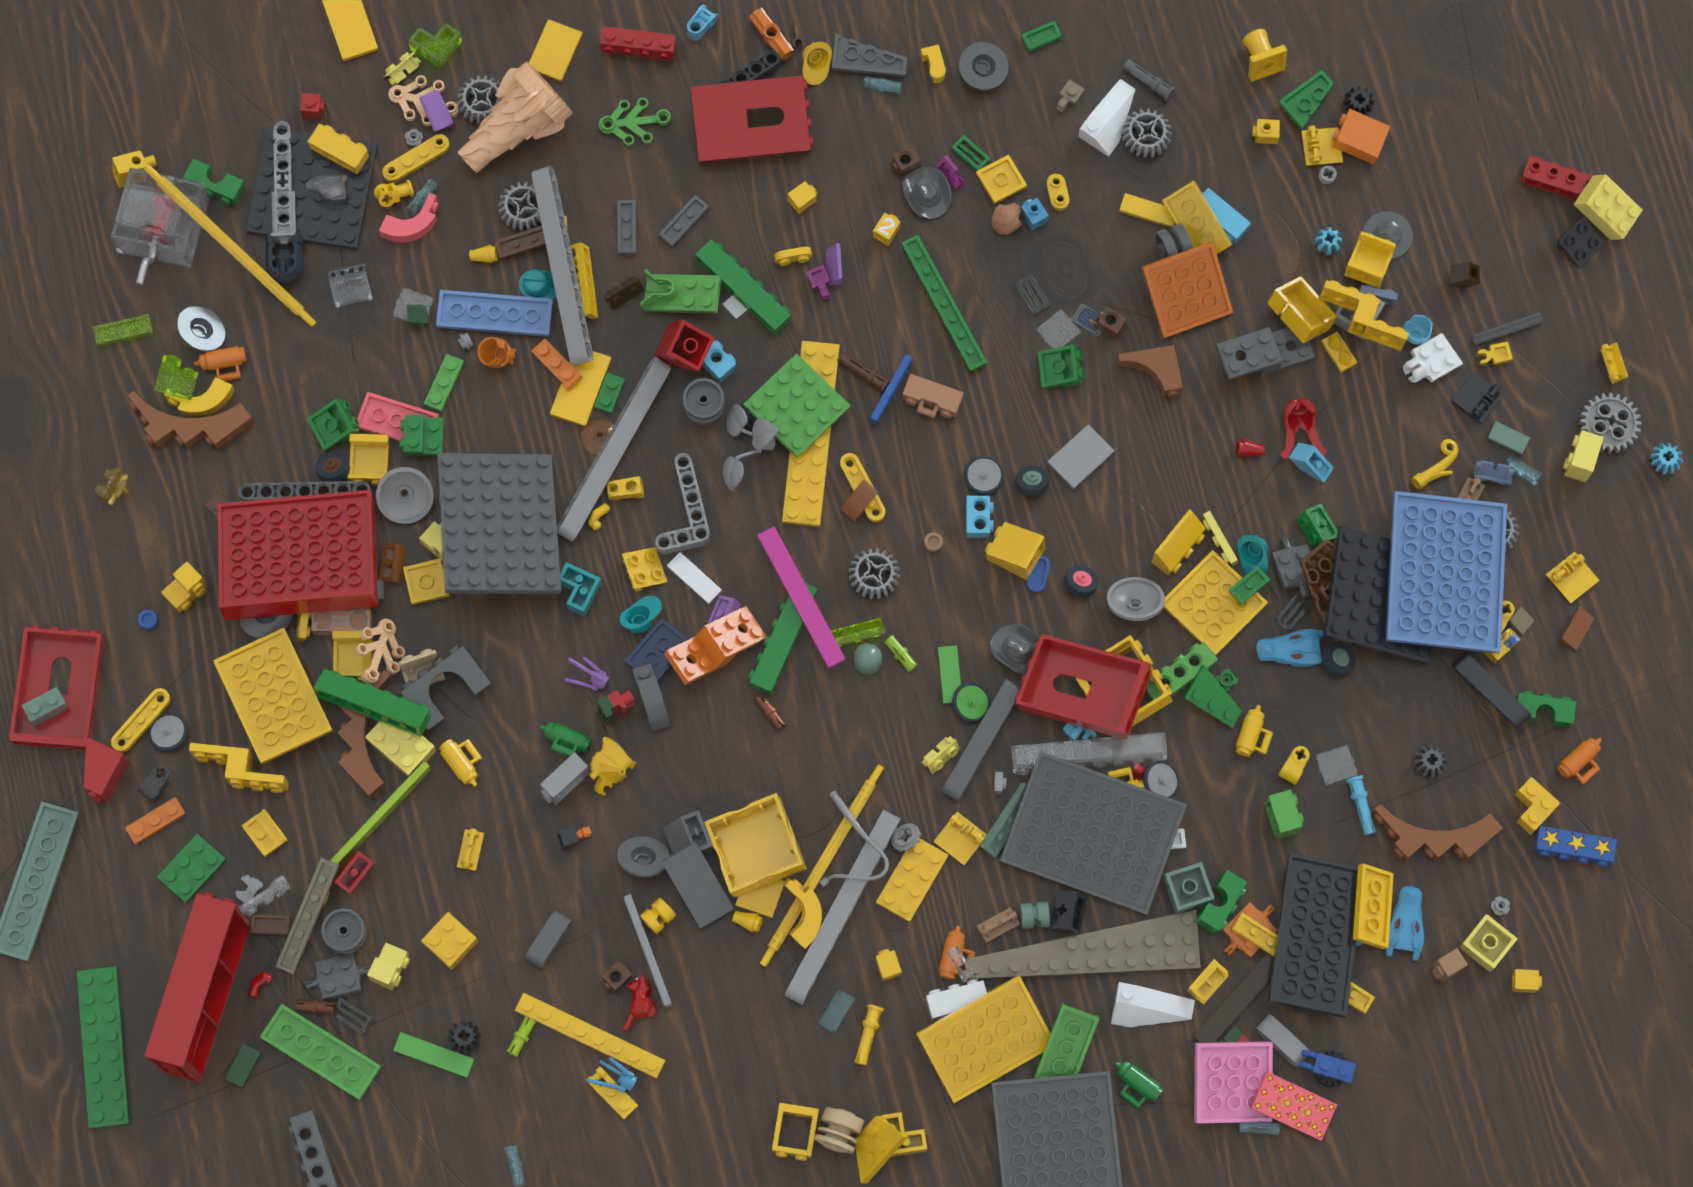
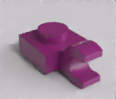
(949, 170)
(819, 279)

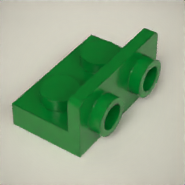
(1317, 525)

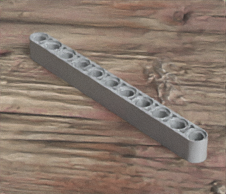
(562, 266)
(613, 448)
(841, 909)

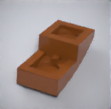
(859, 500)

